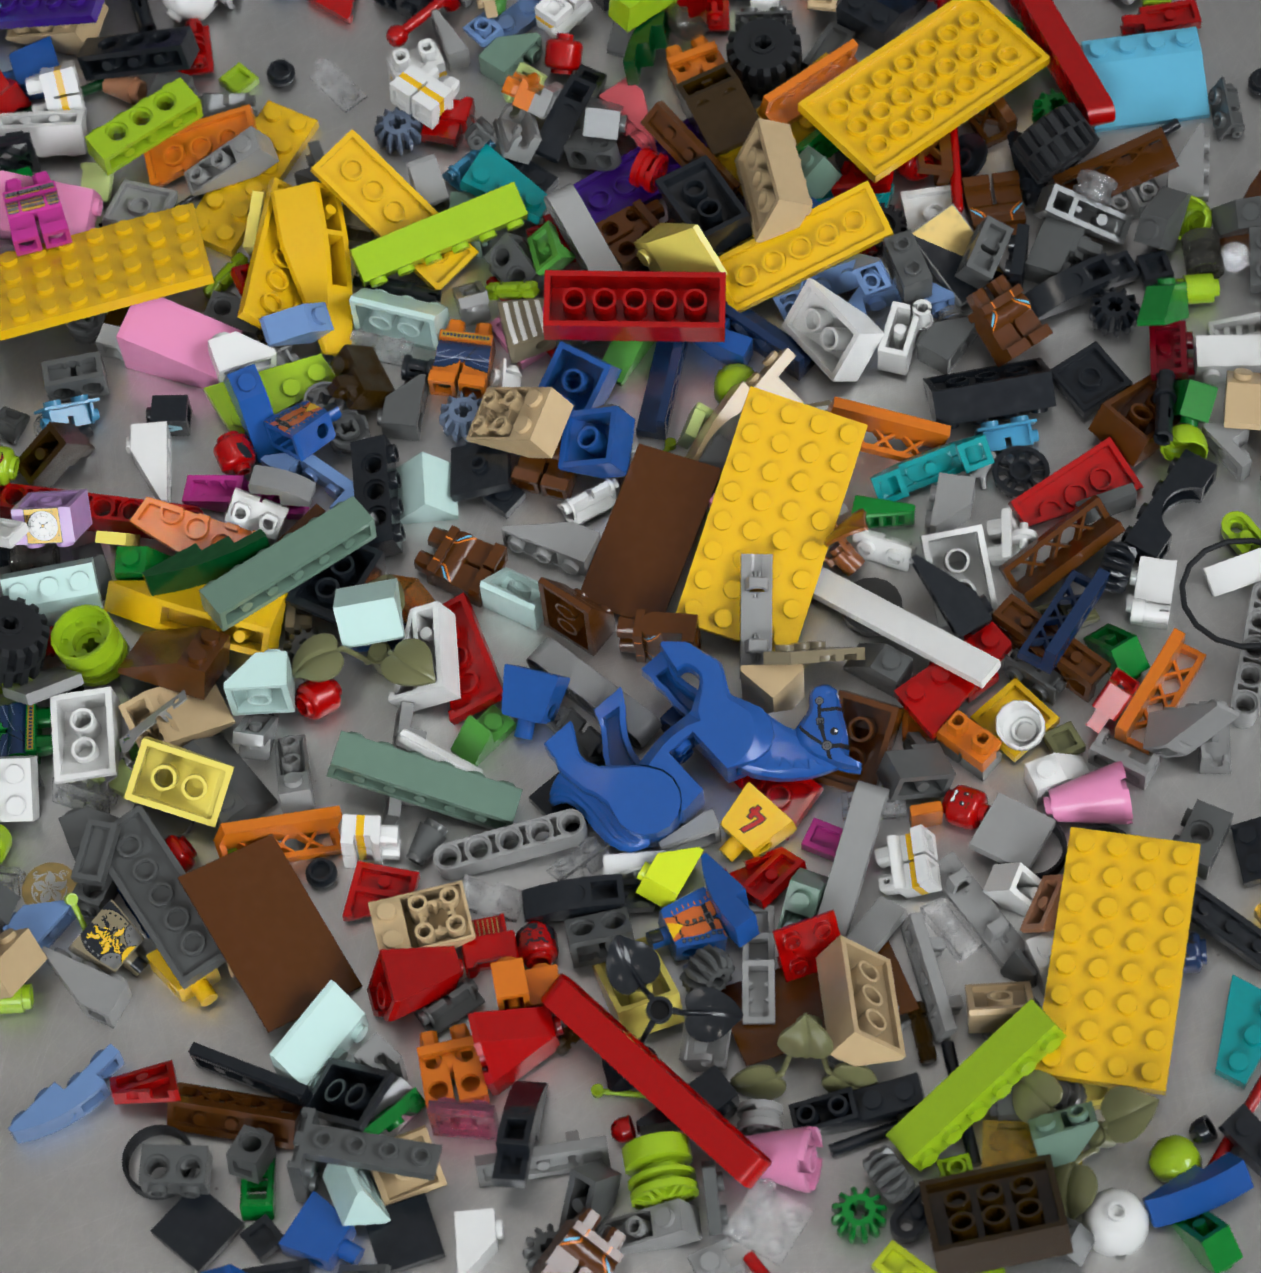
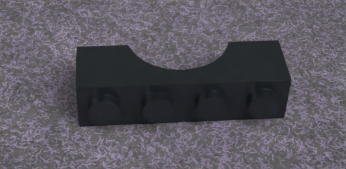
(1187, 481)

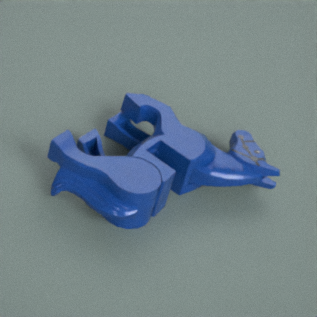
(647, 799)

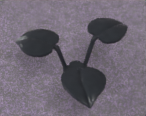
(708, 1012)

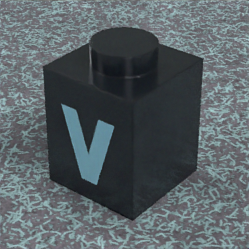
(174, 410)

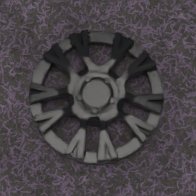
(1020, 470)

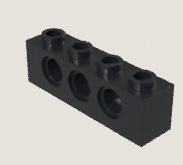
(138, 53)
(366, 458)

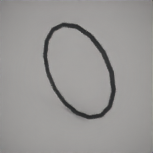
(1203, 552)

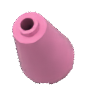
(1092, 798)
(792, 1156)

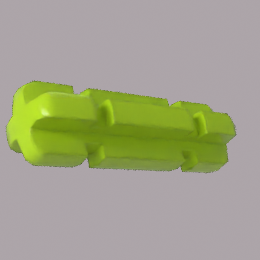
(223, 279)
(512, 290)

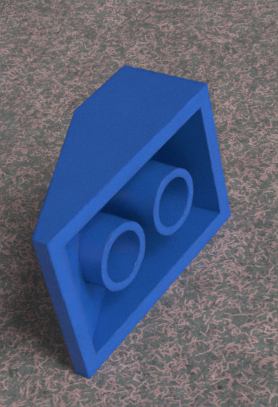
(580, 376)

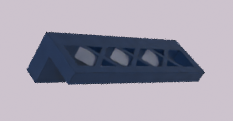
(769, 338)
(661, 389)
(1068, 624)

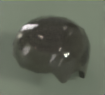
(683, 26)

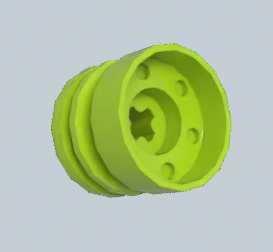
(89, 644)
(660, 1169)

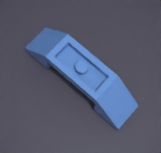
(513, 21)
(847, 275)
(883, 298)
(313, 468)

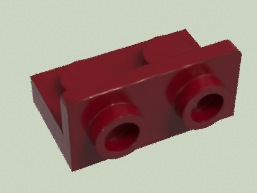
(1170, 349)

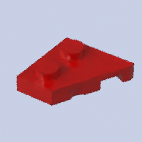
(374, 883)

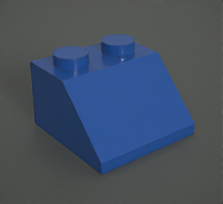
(597, 442)

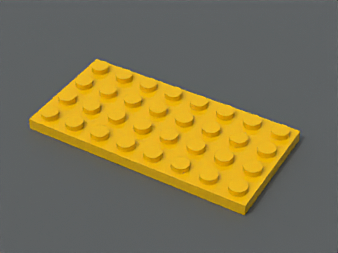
(923, 85)
(103, 271)
(777, 499)
(1119, 958)

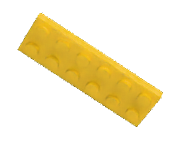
(383, 200)
(225, 211)
(822, 241)
(268, 280)

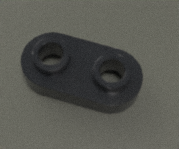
(910, 1212)

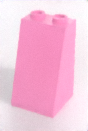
(78, 203)
(170, 342)

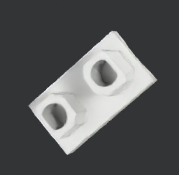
(1014, 537)

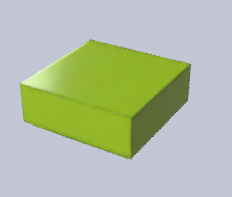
(239, 79)

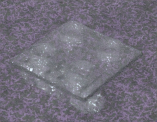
(768, 1221)

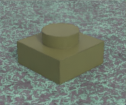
(1064, 740)

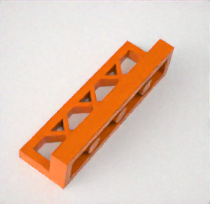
(783, 101)
(892, 425)
(1152, 683)
(285, 827)

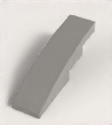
(759, 971)

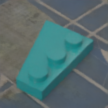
(1241, 1034)

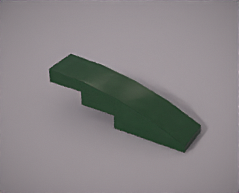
(642, 46)
(198, 567)

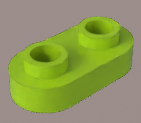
(1247, 527)

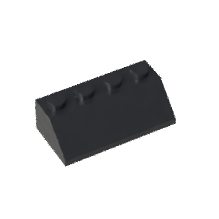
(990, 392)

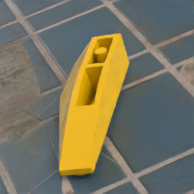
(317, 254)
(184, 609)

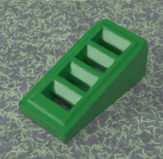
(884, 513)
(256, 1205)

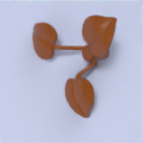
(842, 552)

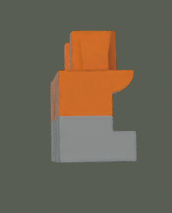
(530, 94)
(970, 744)

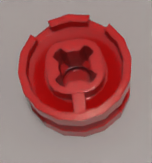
(648, 168)

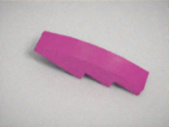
(216, 491)

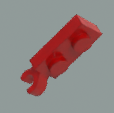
(1162, 17)

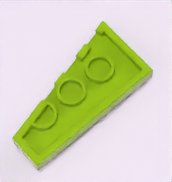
(283, 385)

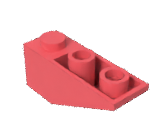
(635, 108)

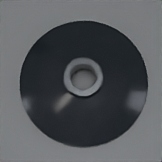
(972, 154)

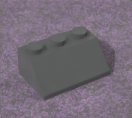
(246, 793)

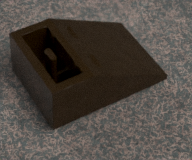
(718, 108)

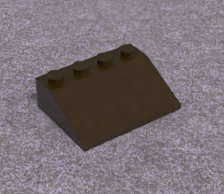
(996, 1216)

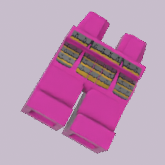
(33, 204)

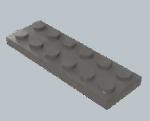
(150, 884)

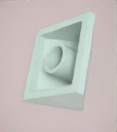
(426, 490)
(513, 597)
(369, 613)
(355, 1195)

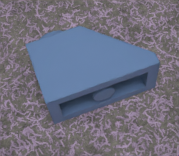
(297, 325)
(44, 920)

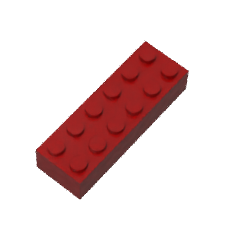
(634, 306)

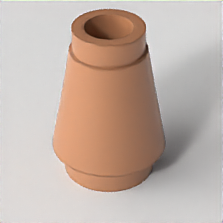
(126, 88)

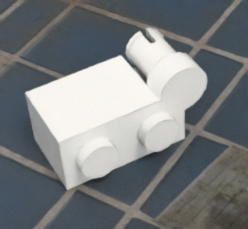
(901, 335)
(1153, 592)

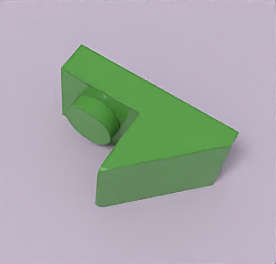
(547, 250)
(482, 736)

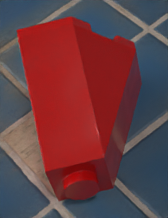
(412, 979)
(513, 1042)

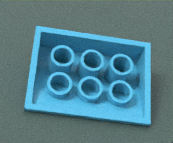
(1151, 77)

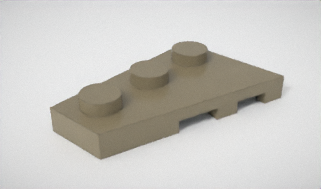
(811, 653)

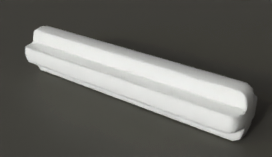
(414, 742)

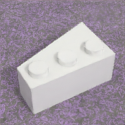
(437, 628)

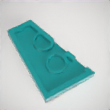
(494, 171)

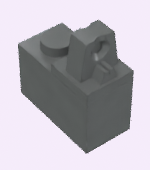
(1057, 249)
(916, 771)

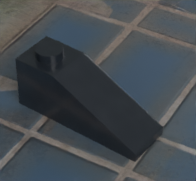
(712, 1087)

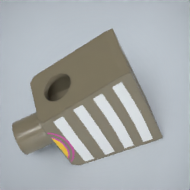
(523, 328)

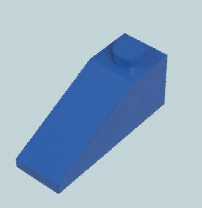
(251, 407)

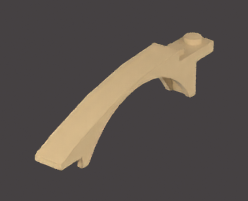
(734, 400)

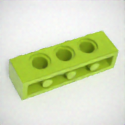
(137, 139)

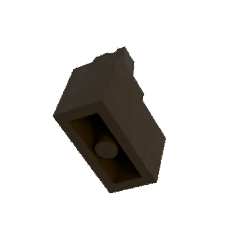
(359, 378)
(52, 453)

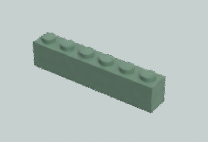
(287, 563)
(424, 781)

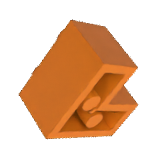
(521, 987)

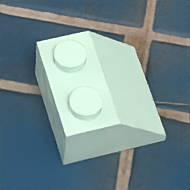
(262, 685)

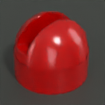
(623, 1129)

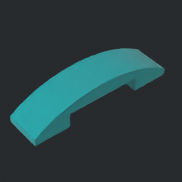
(924, 468)

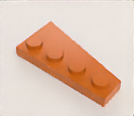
(195, 142)
(182, 528)

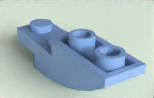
(59, 1107)

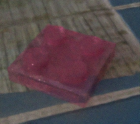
(463, 1120)

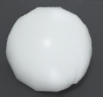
(1020, 725)

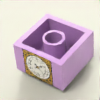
(53, 517)

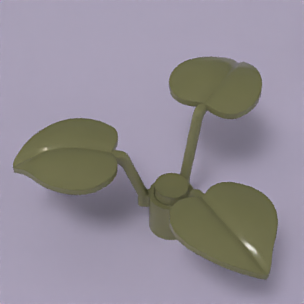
(407, 665)
(802, 1039)
(1126, 1117)

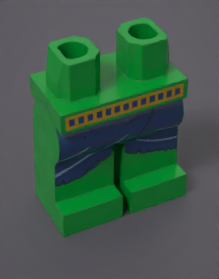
(22, 730)

